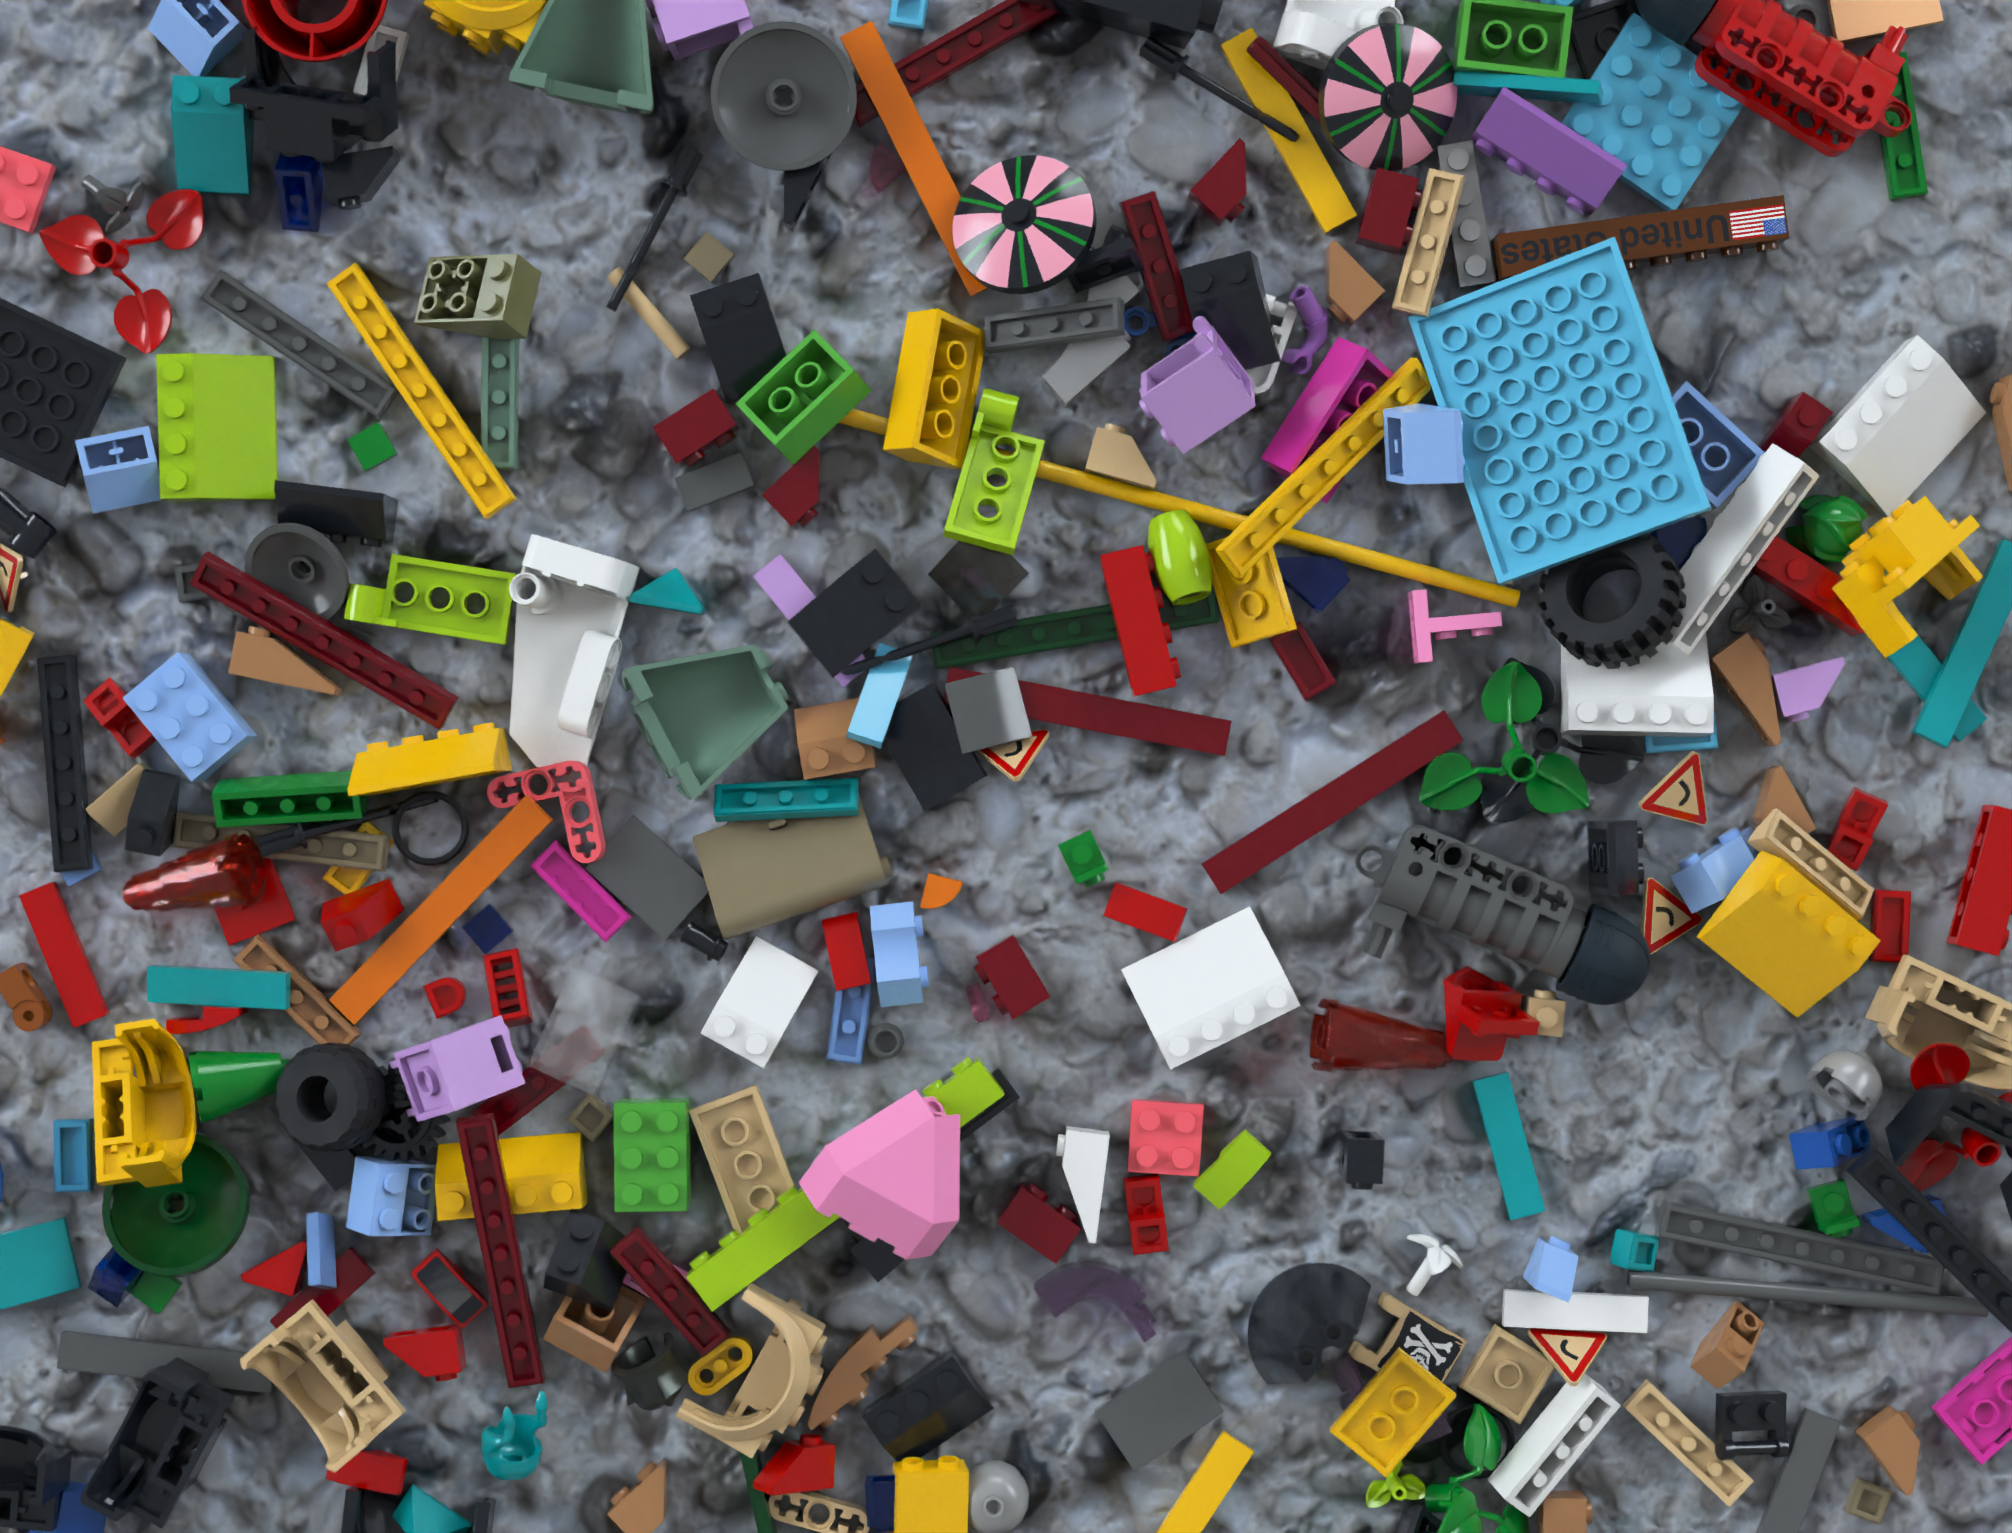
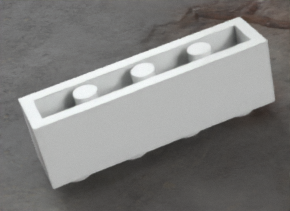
(1553, 1444)

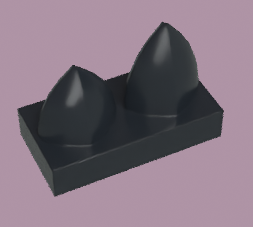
(1113, 260)

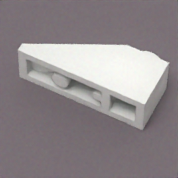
(1084, 1166)

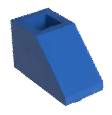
(1829, 1143)

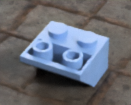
(197, 32)
(1423, 444)
(119, 469)
(392, 1197)

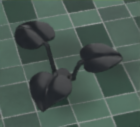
(1602, 760)

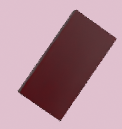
(1302, 662)

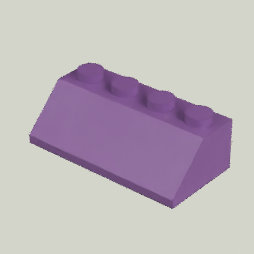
(1547, 152)

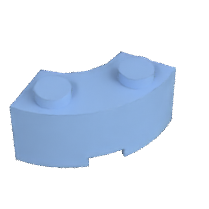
(1714, 873)
(897, 954)

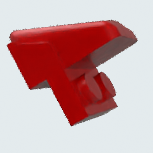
(1482, 1016)

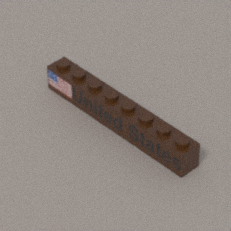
(1652, 236)

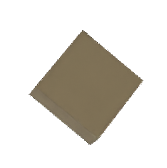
(709, 257)
(591, 1117)
(1868, 1500)

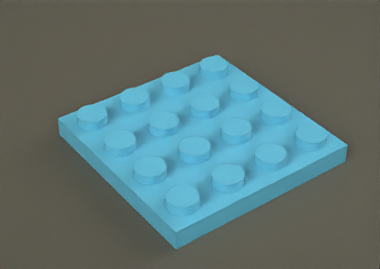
(1654, 113)

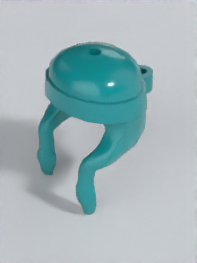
(512, 1448)

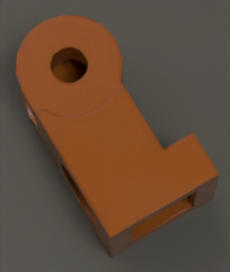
(25, 998)

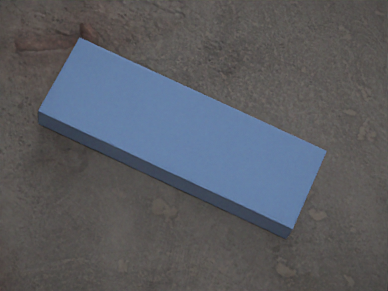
(851, 1021)

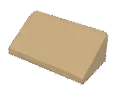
(114, 805)

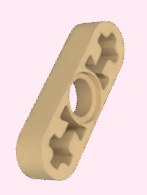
(790, 1515)

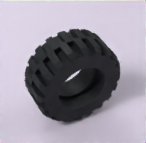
(1637, 630)

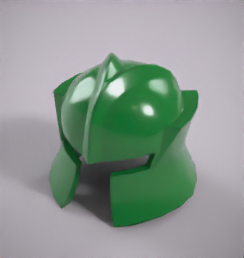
(1827, 527)

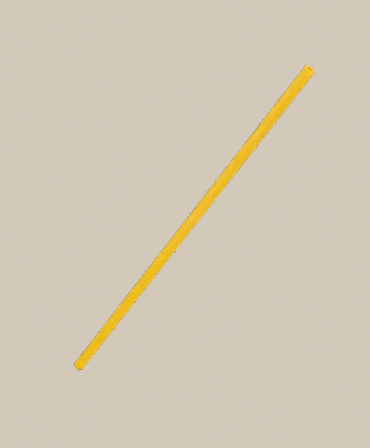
(1231, 520)

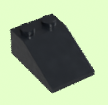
(1235, 303)
(739, 333)
(854, 613)
(1614, 857)

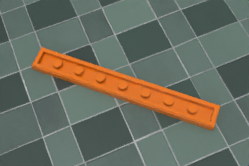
(908, 137)
(441, 909)

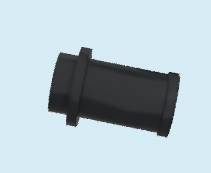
(704, 941)

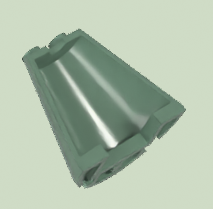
(589, 55)
(704, 711)

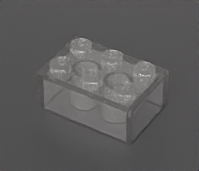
(585, 1031)

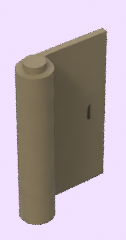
(787, 872)

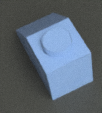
(1552, 1268)

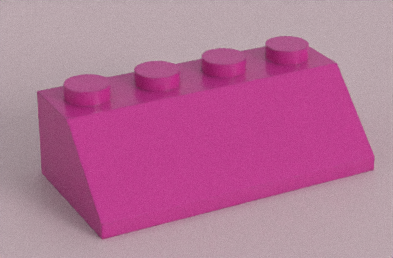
(1333, 394)

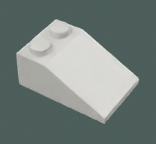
(759, 1002)

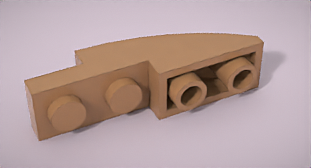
(847, 1377)

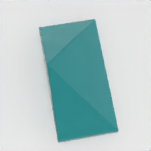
(669, 593)
(425, 1514)

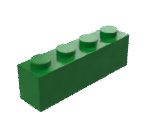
(286, 799)

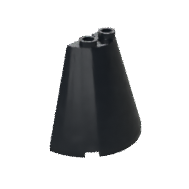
(1302, 1316)

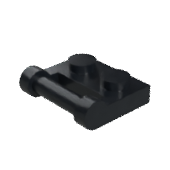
(1751, 1413)

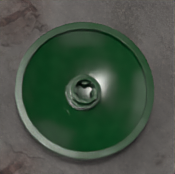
(184, 1224)

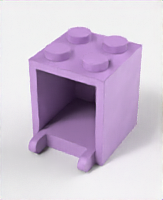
(698, 25)
(1196, 389)
(459, 1068)

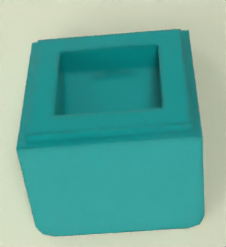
(1634, 1250)

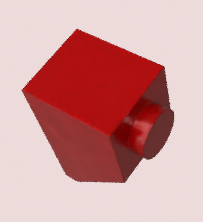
(360, 914)
(430, 1350)
(799, 1467)

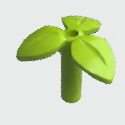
(1403, 1487)

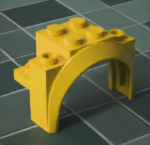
(487, 22)
(1908, 547)
(144, 1121)

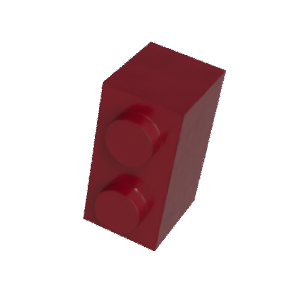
(1388, 211)
(697, 429)
(1011, 976)
(1039, 1222)

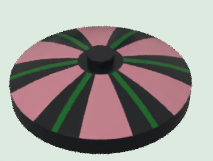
(1387, 96)
(1024, 224)

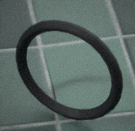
(430, 861)
(1468, 1408)

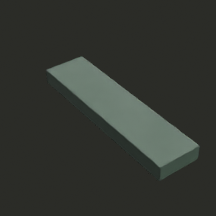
(500, 401)

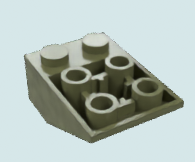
(479, 295)

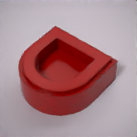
(445, 995)

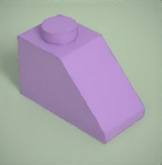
(1804, 688)

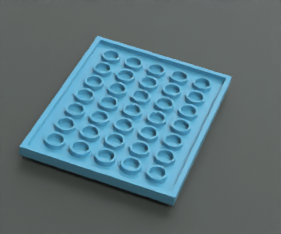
(1560, 412)

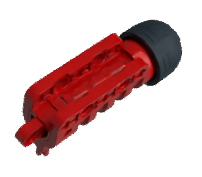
(1791, 63)

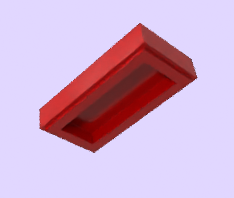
(1890, 924)

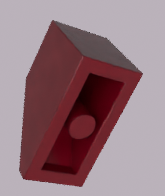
(1223, 186)
(1797, 425)
(798, 490)

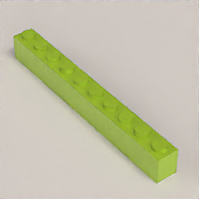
(795, 1220)

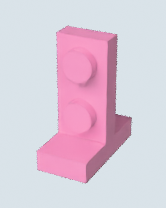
(1443, 627)

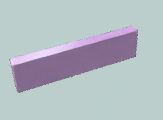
(791, 596)

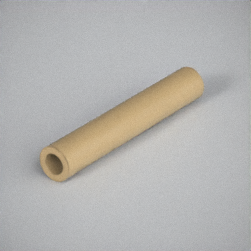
(651, 316)

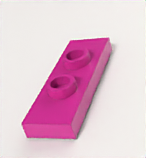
(581, 891)

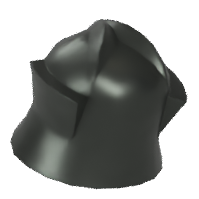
(648, 1377)

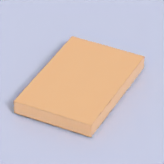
(1871, 18)

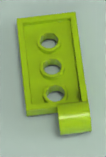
(973, 490)
(419, 614)

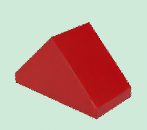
(281, 1272)

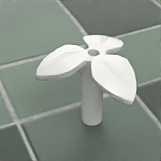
(1437, 1261)

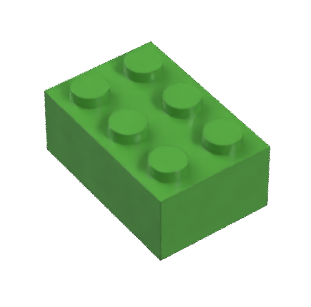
(1512, 37)
(803, 397)
(652, 1155)

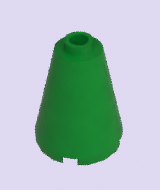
(232, 1079)

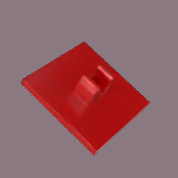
(268, 913)

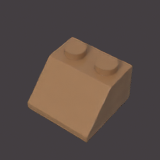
(824, 744)
(594, 1332)

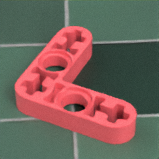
(568, 797)

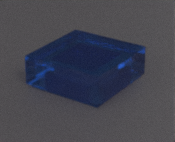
(488, 928)

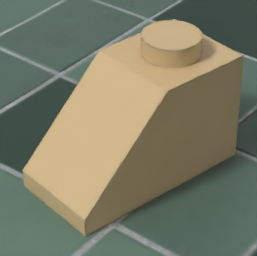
(1118, 458)

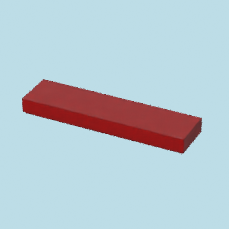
(64, 954)

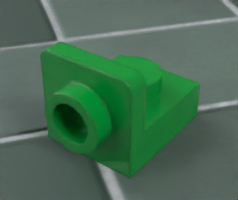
(1084, 859)
(1833, 1208)

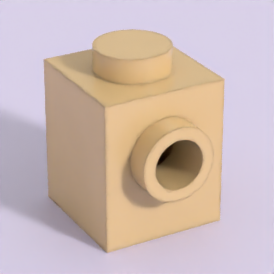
(1547, 1010)

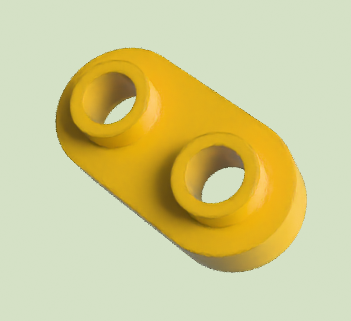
(721, 1364)

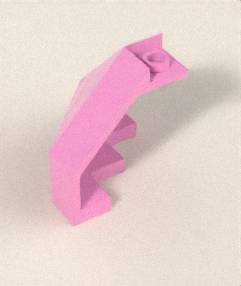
(894, 1176)

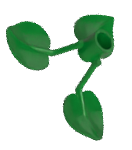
(1551, 788)
(1482, 1451)

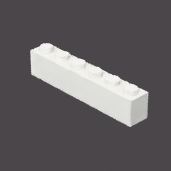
(1739, 540)

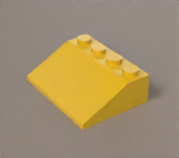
(430, 762)
(1786, 935)

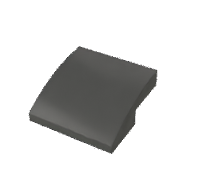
(988, 710)

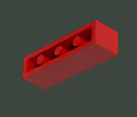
(1805, 583)
(1138, 620)
(1986, 887)

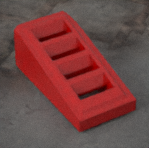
(499, 958)

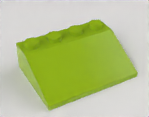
(216, 427)

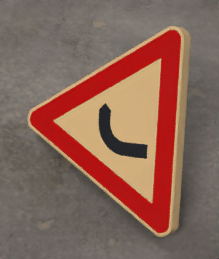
(10, 575)
(1016, 756)
(1680, 793)
(1664, 915)
(1569, 1350)

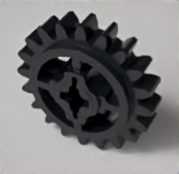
(415, 1141)

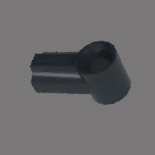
(25, 529)

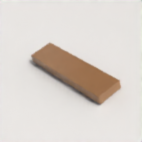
(307, 1003)

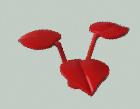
(81, 247)
(1931, 1160)

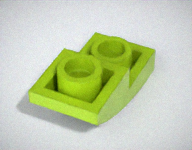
(1232, 1169)

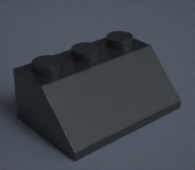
(338, 512)
(927, 1408)

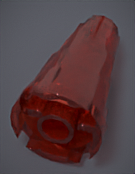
(203, 879)
(1361, 1039)

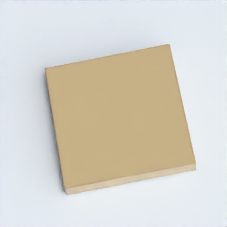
(1507, 1374)

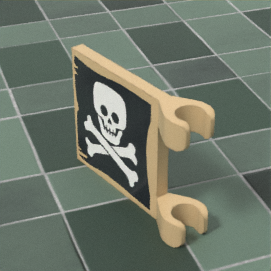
(1417, 1335)

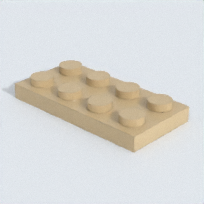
(742, 1153)

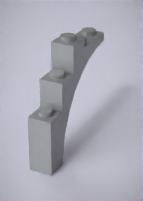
(1090, 359)

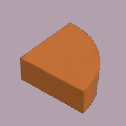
(939, 891)

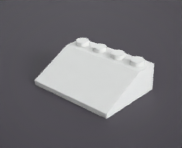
(1899, 426)
(1654, 698)
(1210, 987)

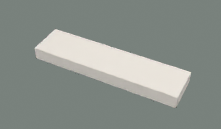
(1583, 1311)

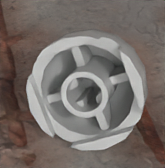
(1847, 1082)
(996, 1497)

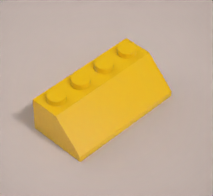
(935, 389)
(539, 1169)

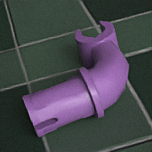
(1317, 325)

